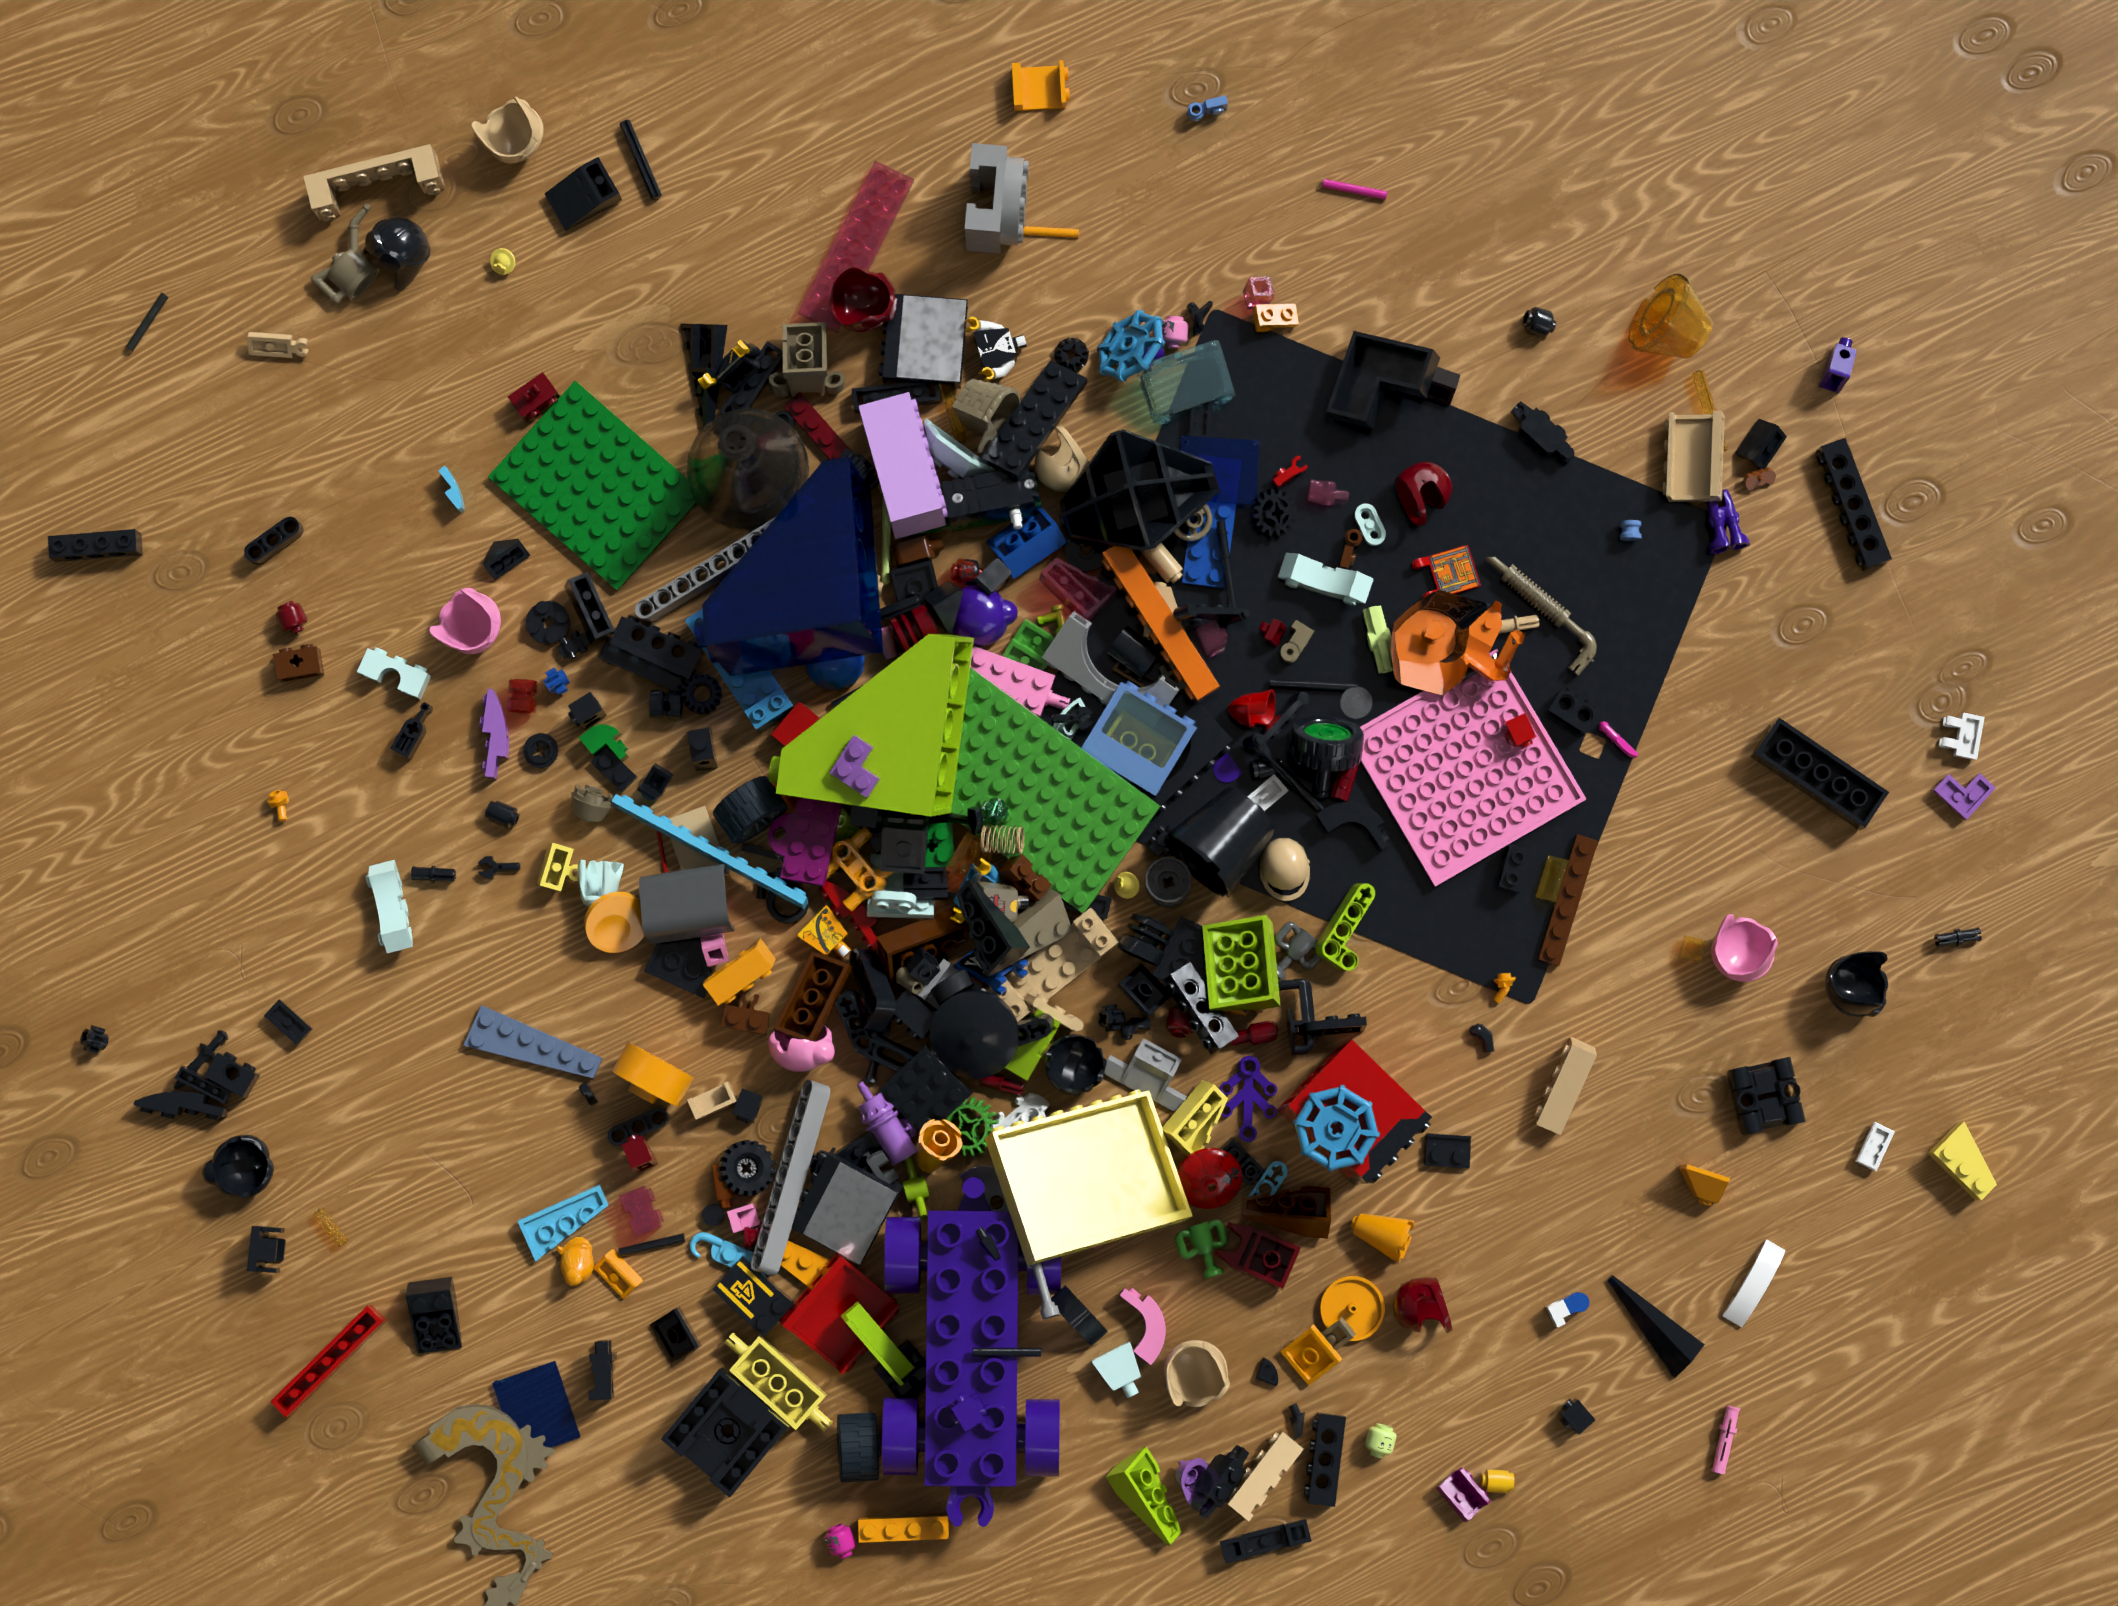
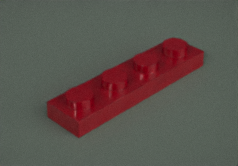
(815, 427)

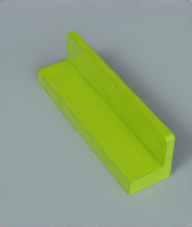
(877, 1342)

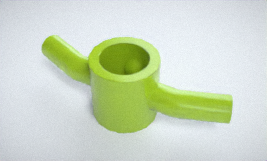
(916, 1188)

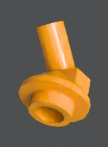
(279, 799)
(1504, 982)

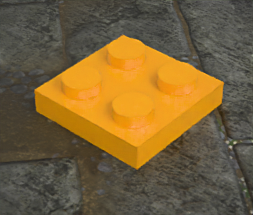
(1311, 1355)

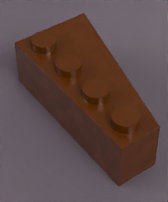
(930, 934)

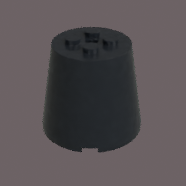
(1221, 840)

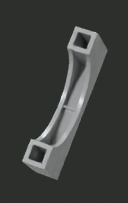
(1070, 655)

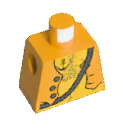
(825, 934)

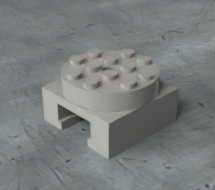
(1008, 176)

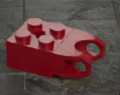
(1254, 1249)

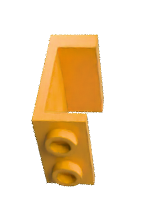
(1040, 87)

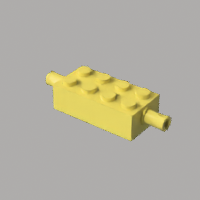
(778, 1382)

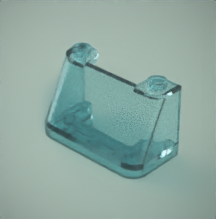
(1186, 381)

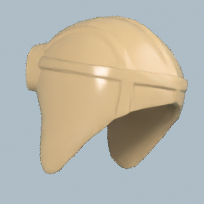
(511, 131)
(1196, 1373)

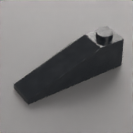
(994, 935)

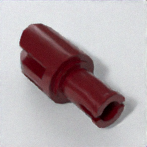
(1257, 1033)

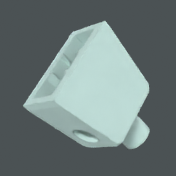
(1119, 1369)

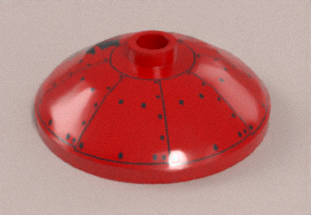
(1207, 1168)

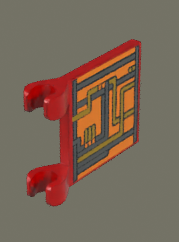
(1451, 570)

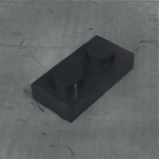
(614, 769)
(288, 1022)

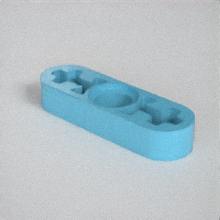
(1269, 1172)

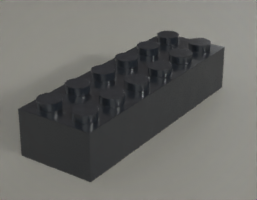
(1819, 774)

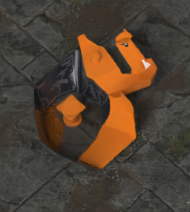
(1446, 636)

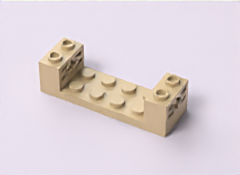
(322, 185)
(1058, 963)

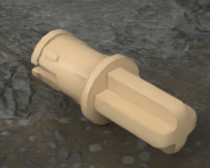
(1520, 623)

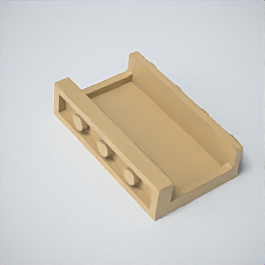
(1694, 457)

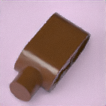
(915, 550)

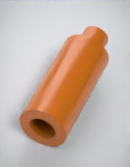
(721, 1193)

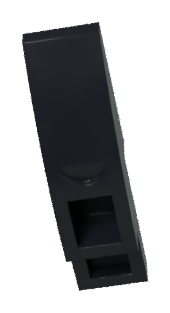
(173, 1103)

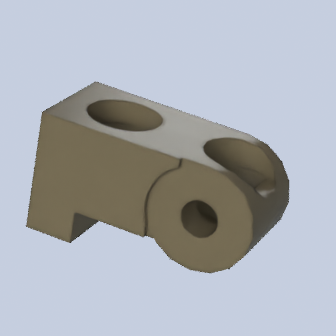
(1292, 650)

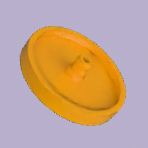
(614, 922)
(1356, 1302)

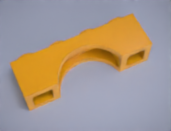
(903, 1528)

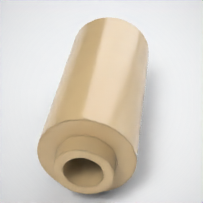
(1164, 563)

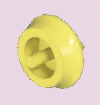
(502, 261)
(1126, 885)

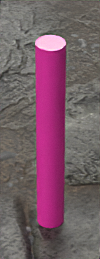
(1355, 189)

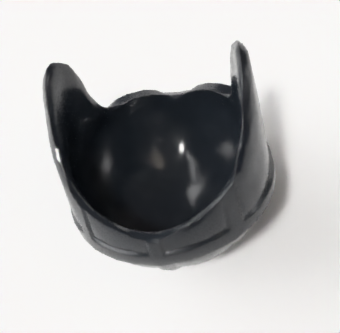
(399, 248)
(1858, 983)

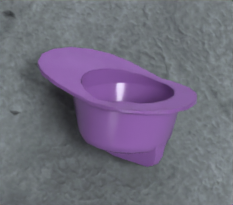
(1188, 1475)

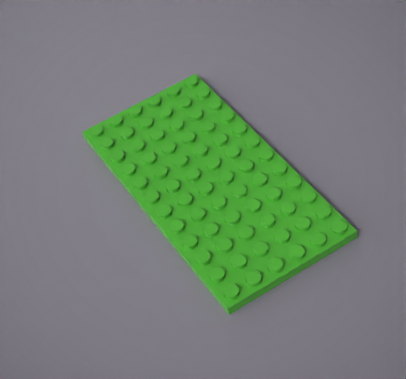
(1071, 806)

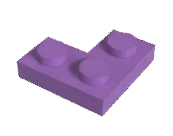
(850, 769)
(1964, 800)

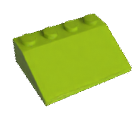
(1241, 964)

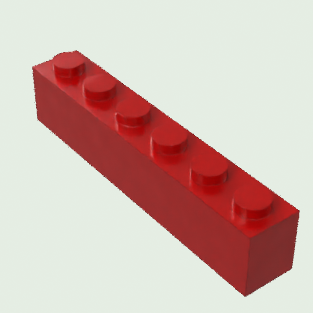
(328, 1361)

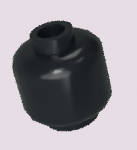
(1539, 322)

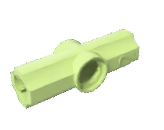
(1378, 638)

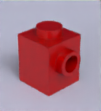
(1519, 732)

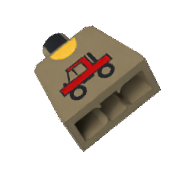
(1005, 898)

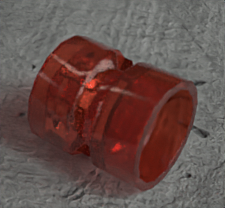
(522, 693)

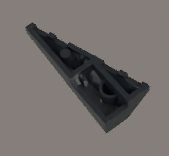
(706, 353)
(1670, 1341)

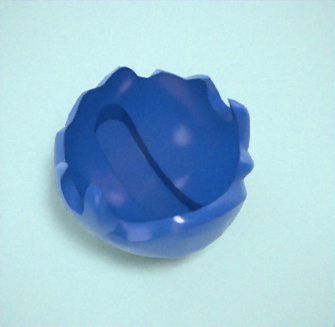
(836, 674)

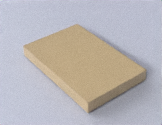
(700, 825)

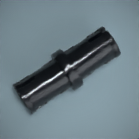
(1957, 937)

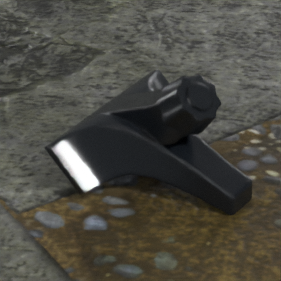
(1198, 315)

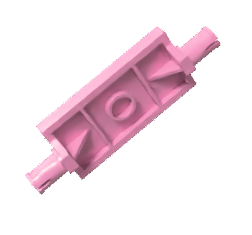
(1020, 681)

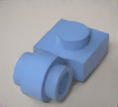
(1215, 106)

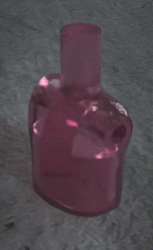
(1325, 492)

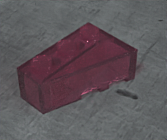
(1076, 589)

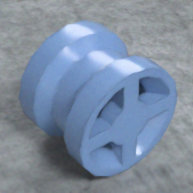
(1630, 530)

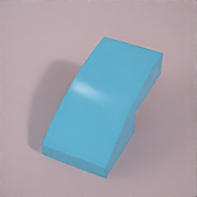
(454, 492)

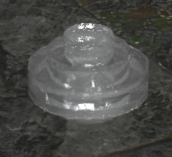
(1356, 702)

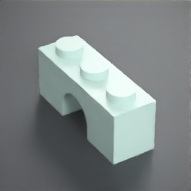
(377, 664)

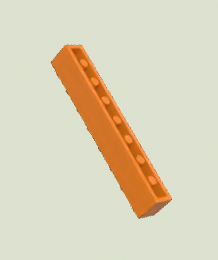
(1161, 622)

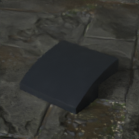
(913, 1381)

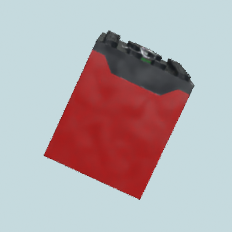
(1394, 1110)

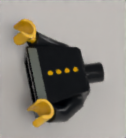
(735, 368)

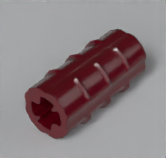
(1343, 784)

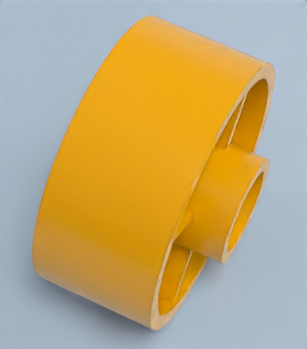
(652, 1076)

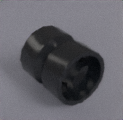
(658, 708)

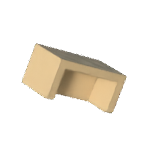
(712, 1101)

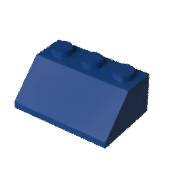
(1028, 545)

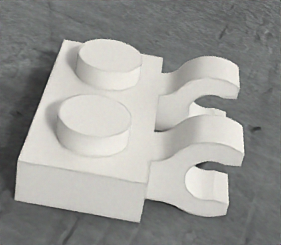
(1968, 735)

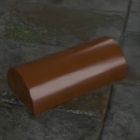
(812, 997)

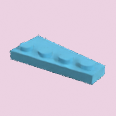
(554, 1223)

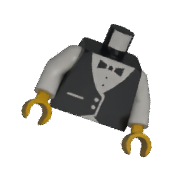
(995, 347)

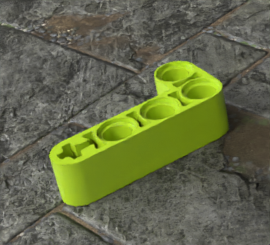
(1348, 924)

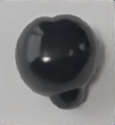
(240, 1167)

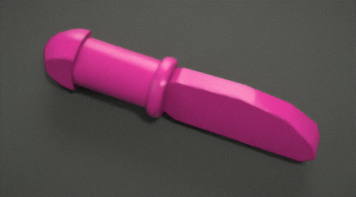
(1619, 741)

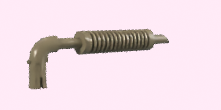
(1550, 609)

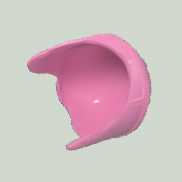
(468, 622)
(1743, 949)

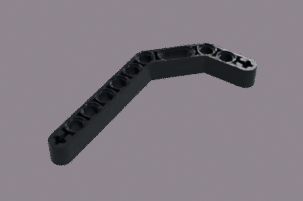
(877, 1041)

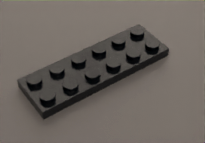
(1034, 420)

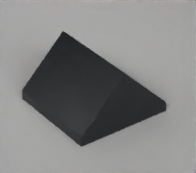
(944, 604)
(1143, 990)
(675, 1334)

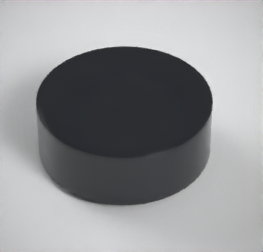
(713, 1214)

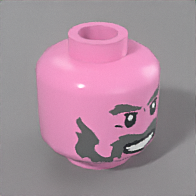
(1174, 331)

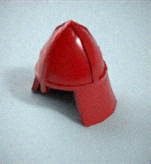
(1253, 708)

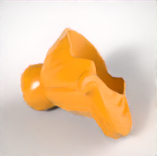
(576, 1261)

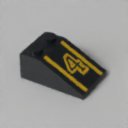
(753, 1296)

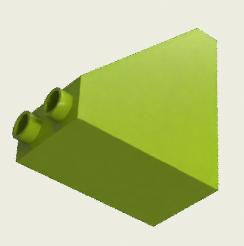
(909, 717)

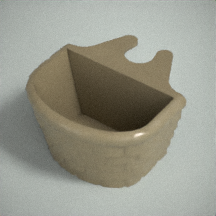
(985, 408)

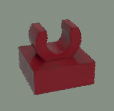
(1273, 632)

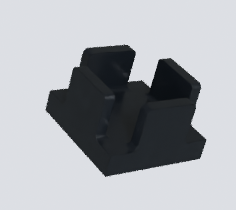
(264, 1249)

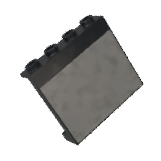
(925, 340)
(844, 1207)

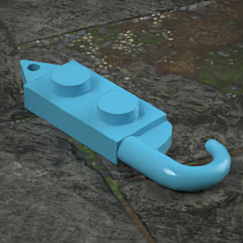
(721, 1250)

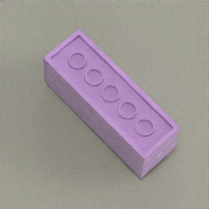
(904, 465)

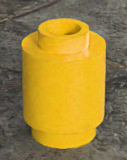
(1497, 1481)

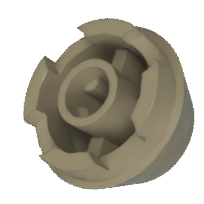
(590, 803)

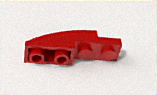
(859, 914)

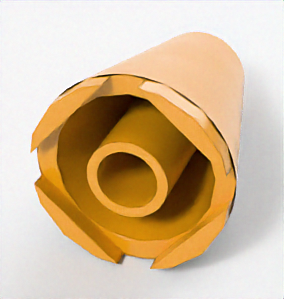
(937, 1144)
(1384, 1233)

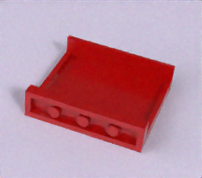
(819, 1309)

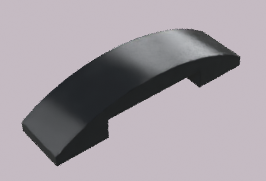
(1265, 1540)

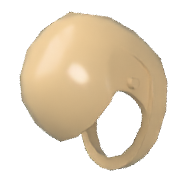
(1062, 468)
(1284, 867)

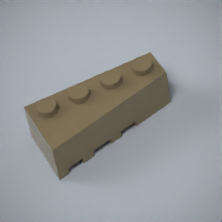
(1043, 922)

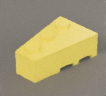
(1195, 1118)
(1963, 1161)

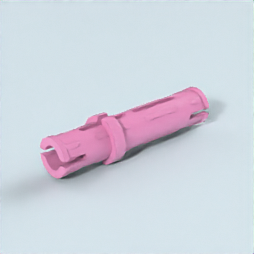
(1731, 1413)

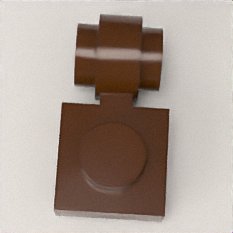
(1347, 556)

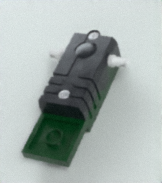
(988, 501)

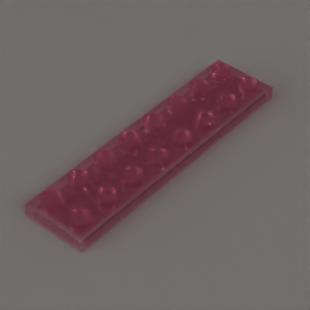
(858, 237)

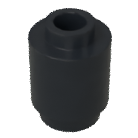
(502, 814)

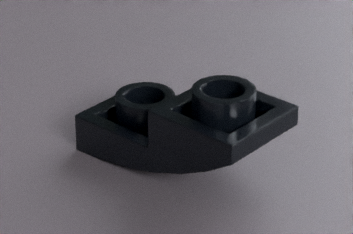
(1250, 1168)

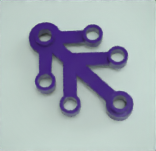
(1248, 1094)

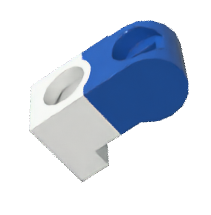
(1572, 1303)

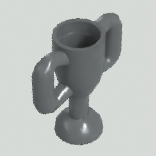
(1297, 947)

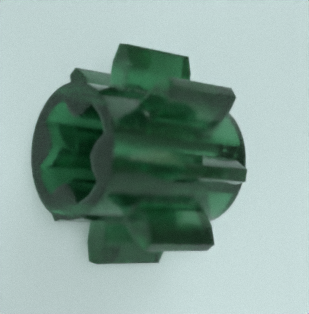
(994, 811)

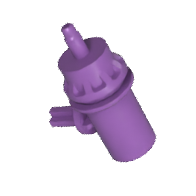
(889, 1131)

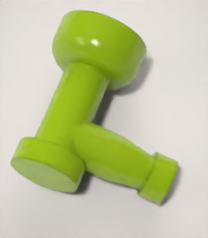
(1056, 614)

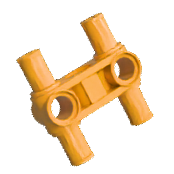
(857, 868)

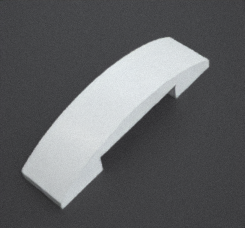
(1754, 1284)

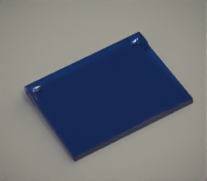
(1234, 465)
(539, 1400)

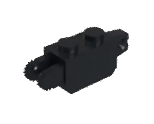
(1542, 433)
(1219, 1481)

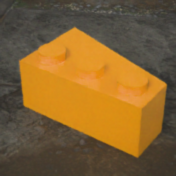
(740, 973)

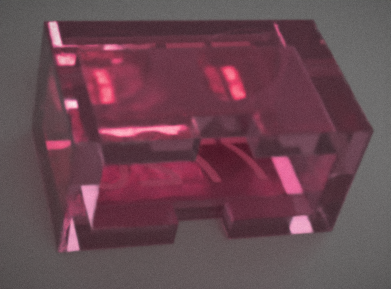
(641, 1206)

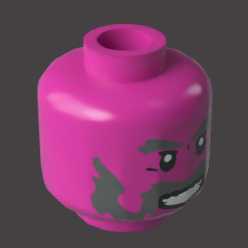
(840, 1540)

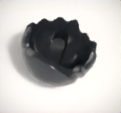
(1074, 1064)

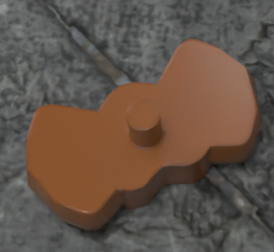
(1759, 478)

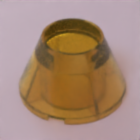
(1671, 320)

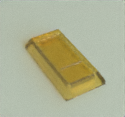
(1552, 878)

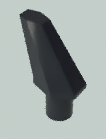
(988, 1244)
(1297, 1420)

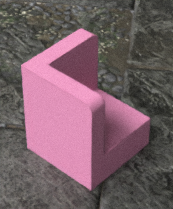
(743, 1217)

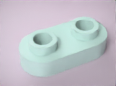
(1370, 525)
(893, 900)

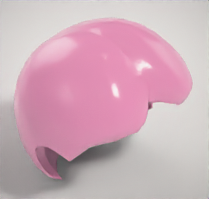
(801, 1054)

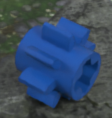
(556, 681)

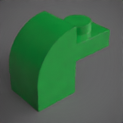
(604, 735)

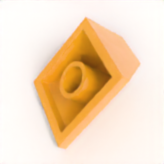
(1704, 1184)

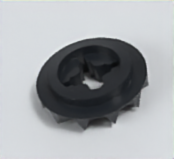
(1080, 349)
(530, 749)

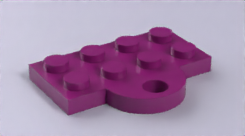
(807, 840)

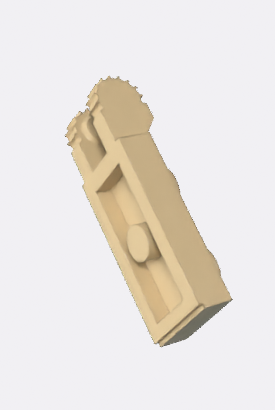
(1068, 1020)

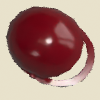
(1423, 484)
(1421, 1301)

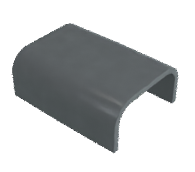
(684, 904)

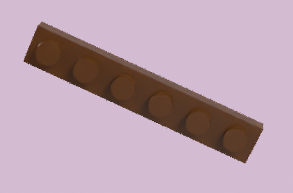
(1567, 900)

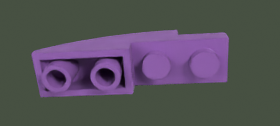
(495, 725)

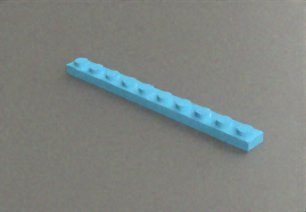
(703, 847)

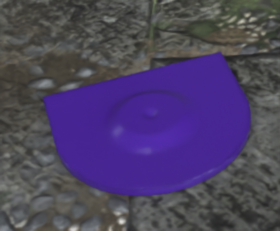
(1226, 769)

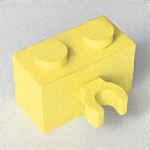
(556, 867)

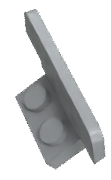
(1149, 1071)

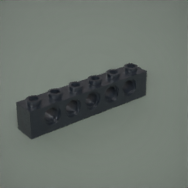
(1840, 451)

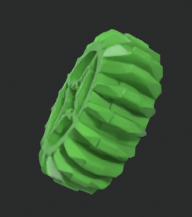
(974, 1134)

